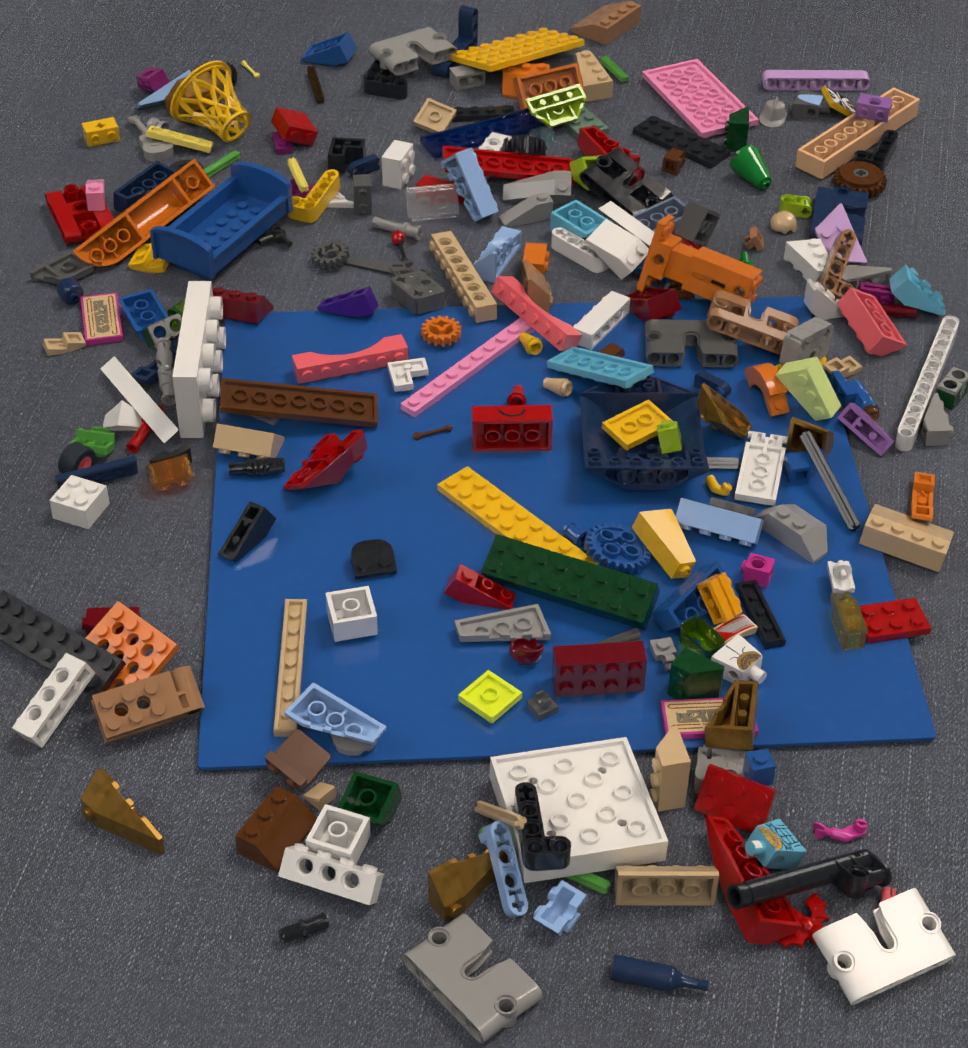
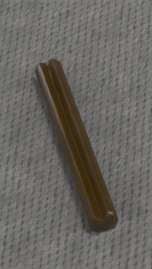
(315, 83)

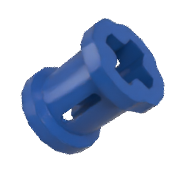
(574, 534)

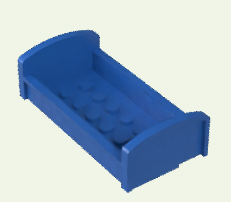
(224, 221)

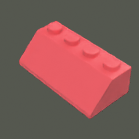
(870, 323)

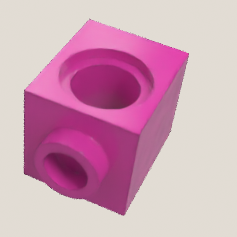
(759, 569)

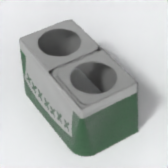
(148, 334)
(957, 377)

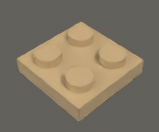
(434, 116)

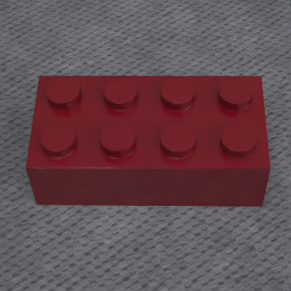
(599, 668)

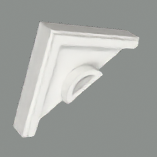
(340, 202)

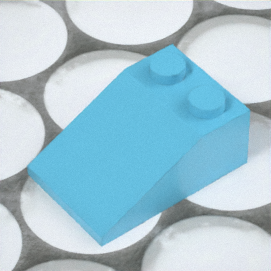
(576, 219)

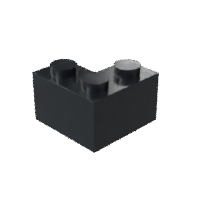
(345, 151)

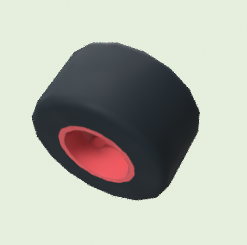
(76, 457)

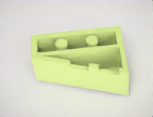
(810, 387)

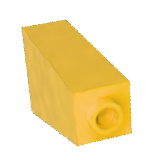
(665, 541)

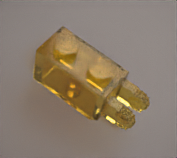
(848, 621)

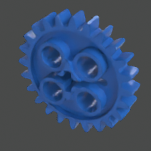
(616, 548)

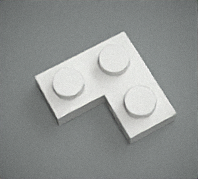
(403, 371)

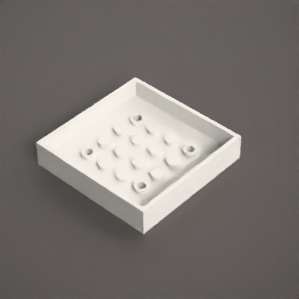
(591, 798)

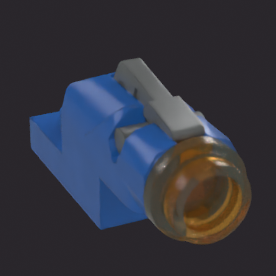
(854, 392)

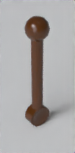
(417, 436)

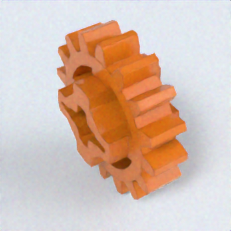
(441, 331)

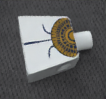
(740, 661)

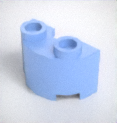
(561, 910)

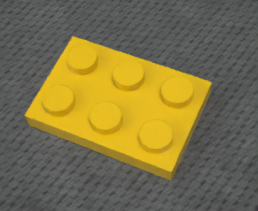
(635, 424)

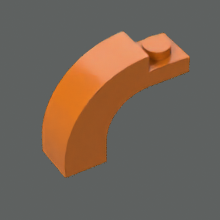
(771, 387)

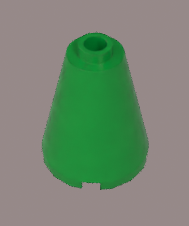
(751, 167)

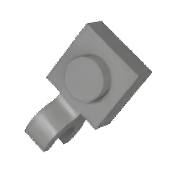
(664, 651)

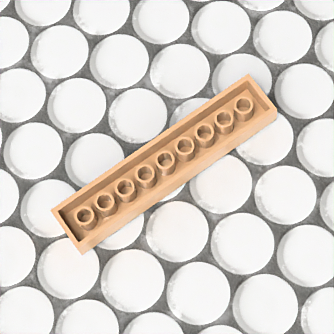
(852, 134)

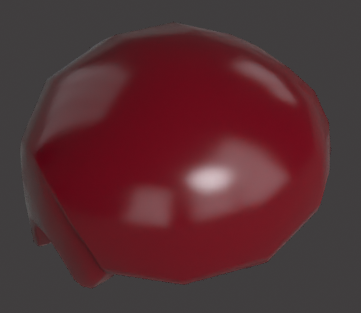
(526, 651)

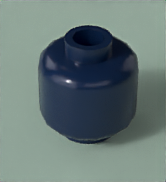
(70, 291)

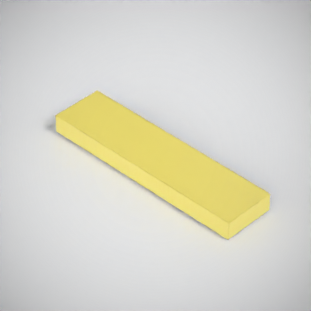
(180, 139)

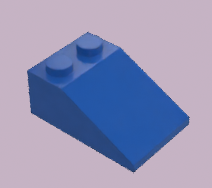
(331, 51)

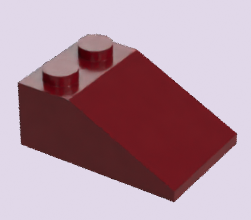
(654, 303)

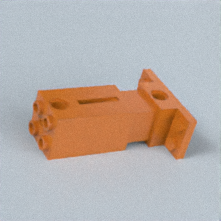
(698, 270)

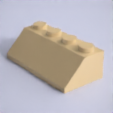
(666, 885)

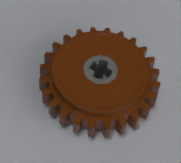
(861, 177)

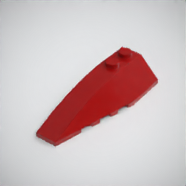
(761, 922)

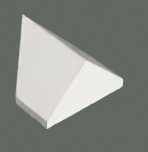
(122, 418)

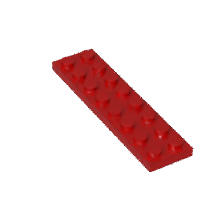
(513, 165)

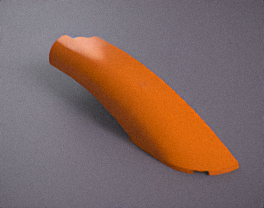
(154, 209)

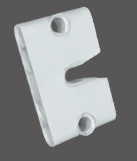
(869, 965)

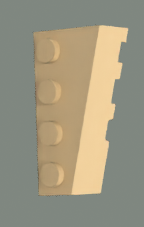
(594, 78)

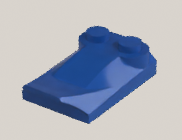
(142, 310)

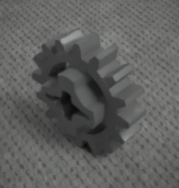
(330, 254)

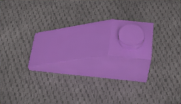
(866, 428)

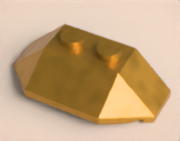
(189, 93)
(722, 413)

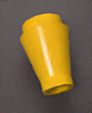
(531, 344)

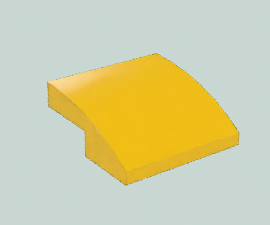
(144, 261)

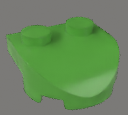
(98, 439)

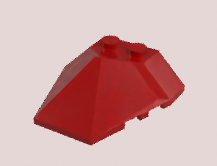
(329, 461)

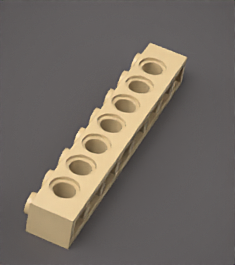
(463, 277)

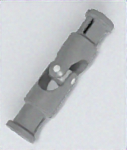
(165, 370)

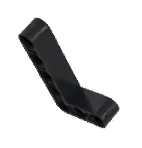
(379, 83)

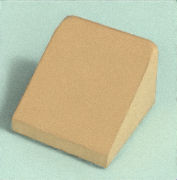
(320, 795)

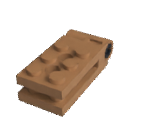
(169, 698)

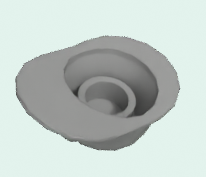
(773, 114)

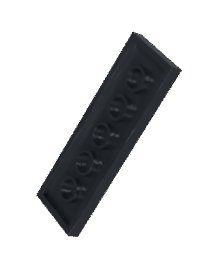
(671, 136)

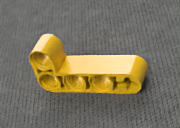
(317, 200)

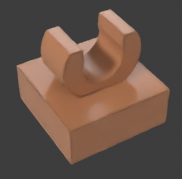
(754, 239)

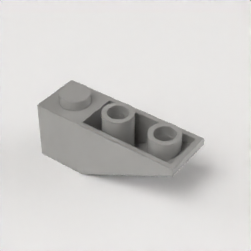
(936, 426)

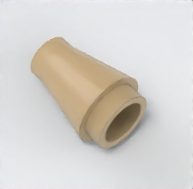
(559, 386)

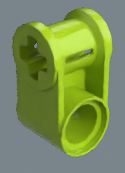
(795, 205)

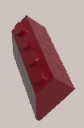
(243, 306)

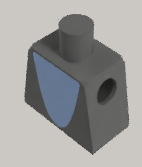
(809, 105)

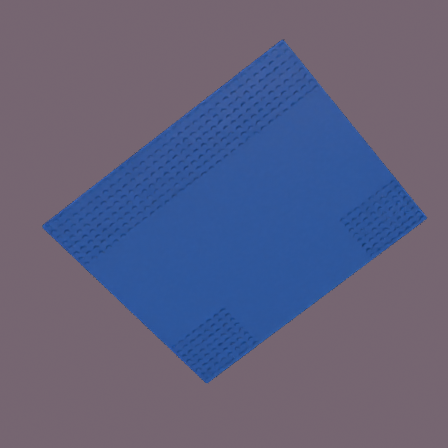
(416, 662)

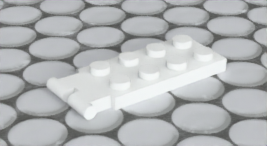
(761, 468)

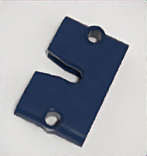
(853, 202)

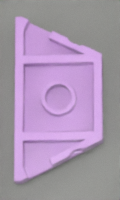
(831, 227)

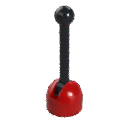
(397, 240)

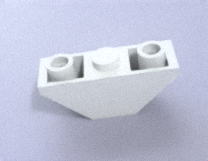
(821, 302)

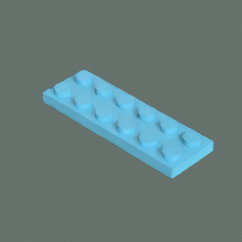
(600, 367)

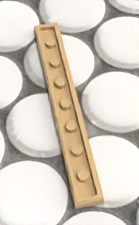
(290, 664)

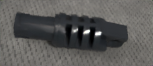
(258, 467)

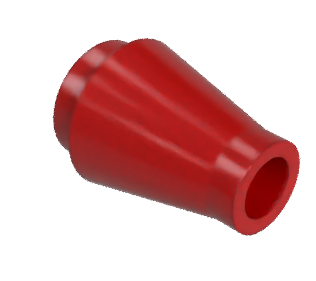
(517, 396)

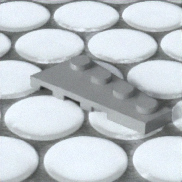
(504, 625)

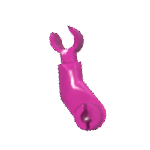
(844, 835)

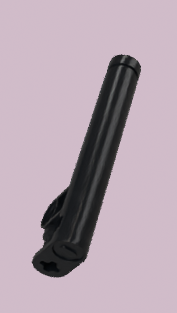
(849, 872)

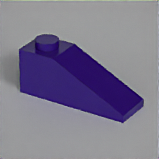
(353, 303)

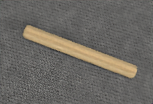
(499, 814)

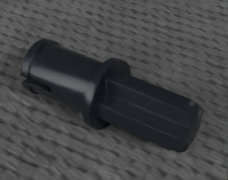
(302, 928)

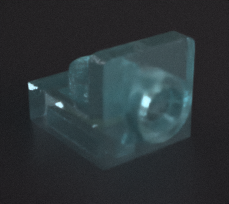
(545, 133)

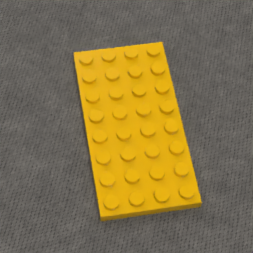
(517, 49)

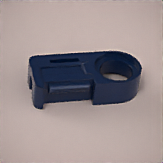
(365, 165)
(713, 382)

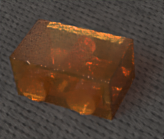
(169, 472)

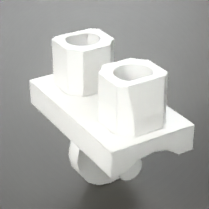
(841, 577)

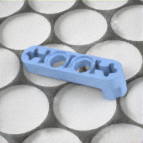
(492, 836)

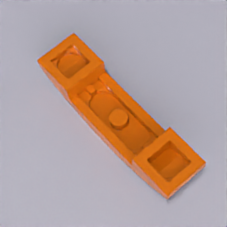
(922, 496)

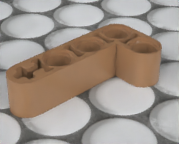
(838, 264)

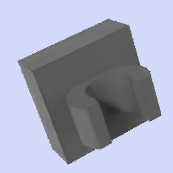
(542, 705)

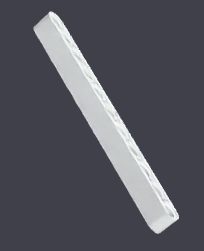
(926, 384)

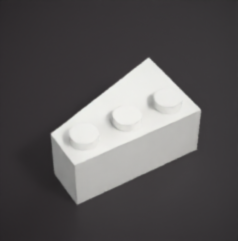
(807, 257)

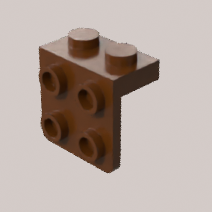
(297, 760)

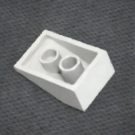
(617, 248)

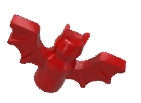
(809, 924)

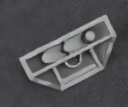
(796, 530)

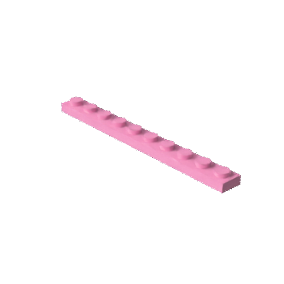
(465, 368)

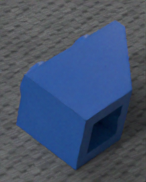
(799, 467)

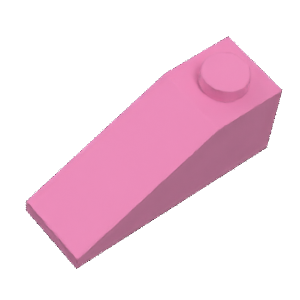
(95, 194)

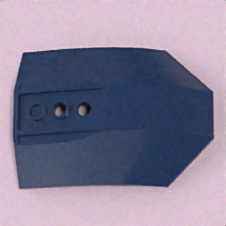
(625, 468)

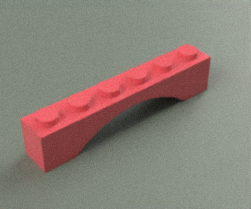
(557, 332)
(316, 366)

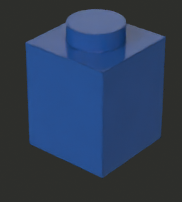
(759, 766)

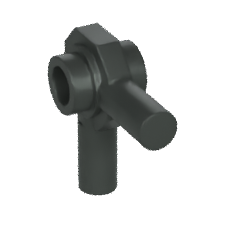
(276, 235)

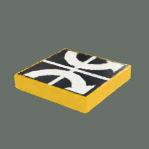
(838, 101)

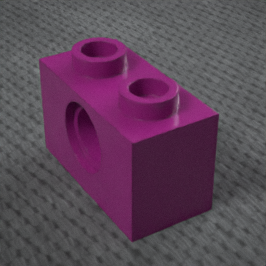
(152, 79)

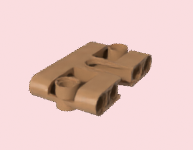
(742, 326)

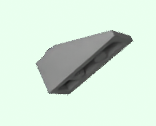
(530, 210)
(856, 274)

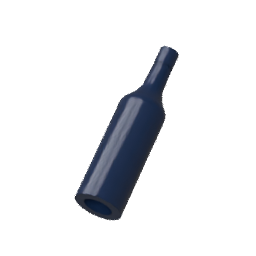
(652, 974)

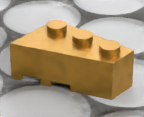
(735, 719)

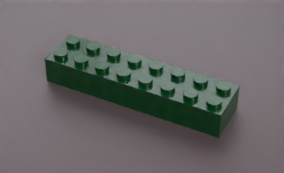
(571, 582)

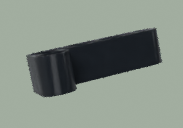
(882, 152)
(538, 850)

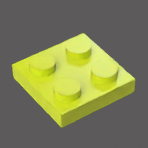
(490, 696)

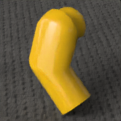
(723, 490)

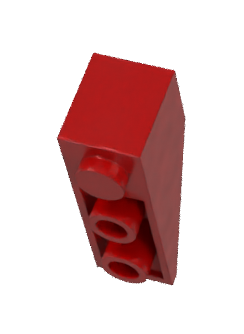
(476, 589)

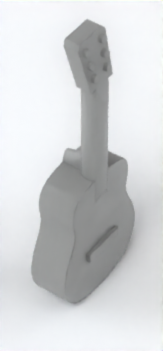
(153, 149)

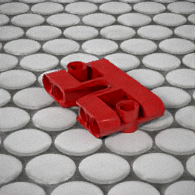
(72, 214)

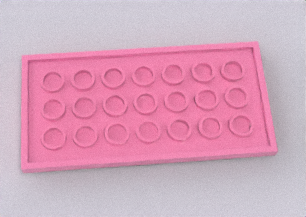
(696, 96)

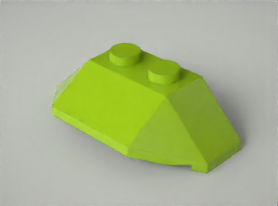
(557, 106)

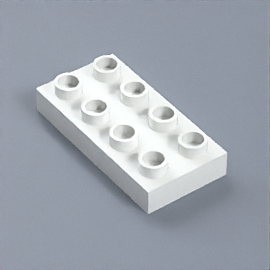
(198, 359)

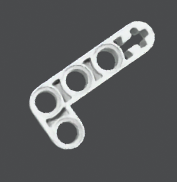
(577, 250)

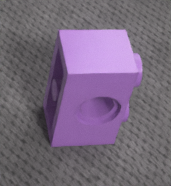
(873, 107)

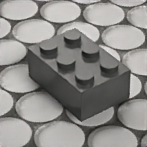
(697, 223)

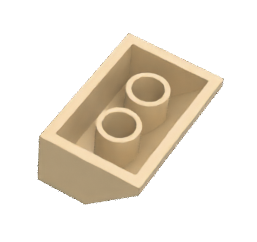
(247, 442)
(670, 772)

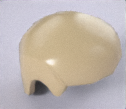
(783, 222)

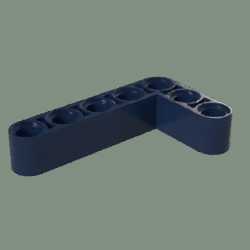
(466, 38)

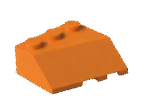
(512, 72)

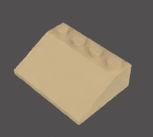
(906, 537)

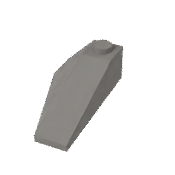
(555, 183)

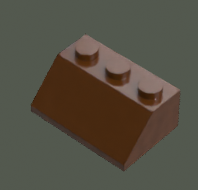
(273, 827)

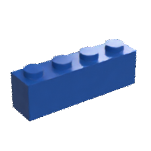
(686, 600)

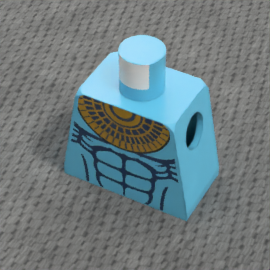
(775, 846)

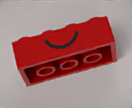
(512, 428)

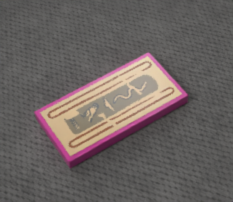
(101, 319)
(690, 716)

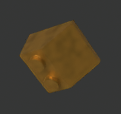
(822, 436)

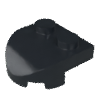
(373, 559)

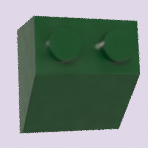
(737, 130)
(695, 677)
(371, 797)

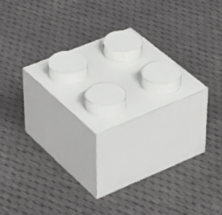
(398, 164)
(79, 502)
(351, 613)
(339, 833)

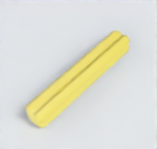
(298, 175)

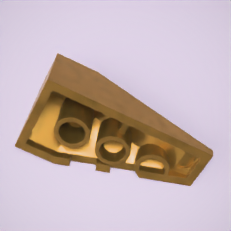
(116, 815)
(458, 884)

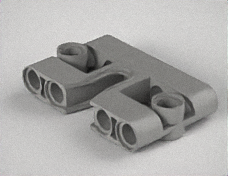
(401, 52)
(478, 1000)

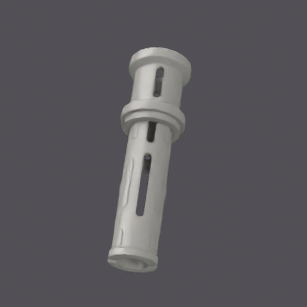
(408, 230)

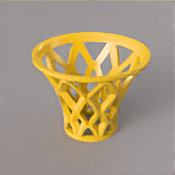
(211, 121)

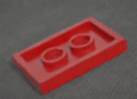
(894, 620)
(734, 798)

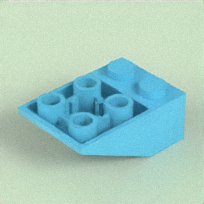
(915, 292)

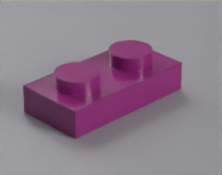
(281, 146)

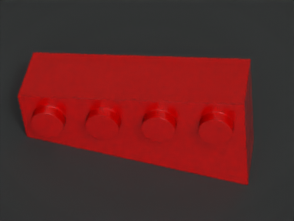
(596, 143)

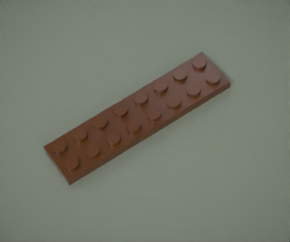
(298, 402)

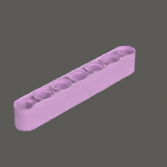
(808, 76)

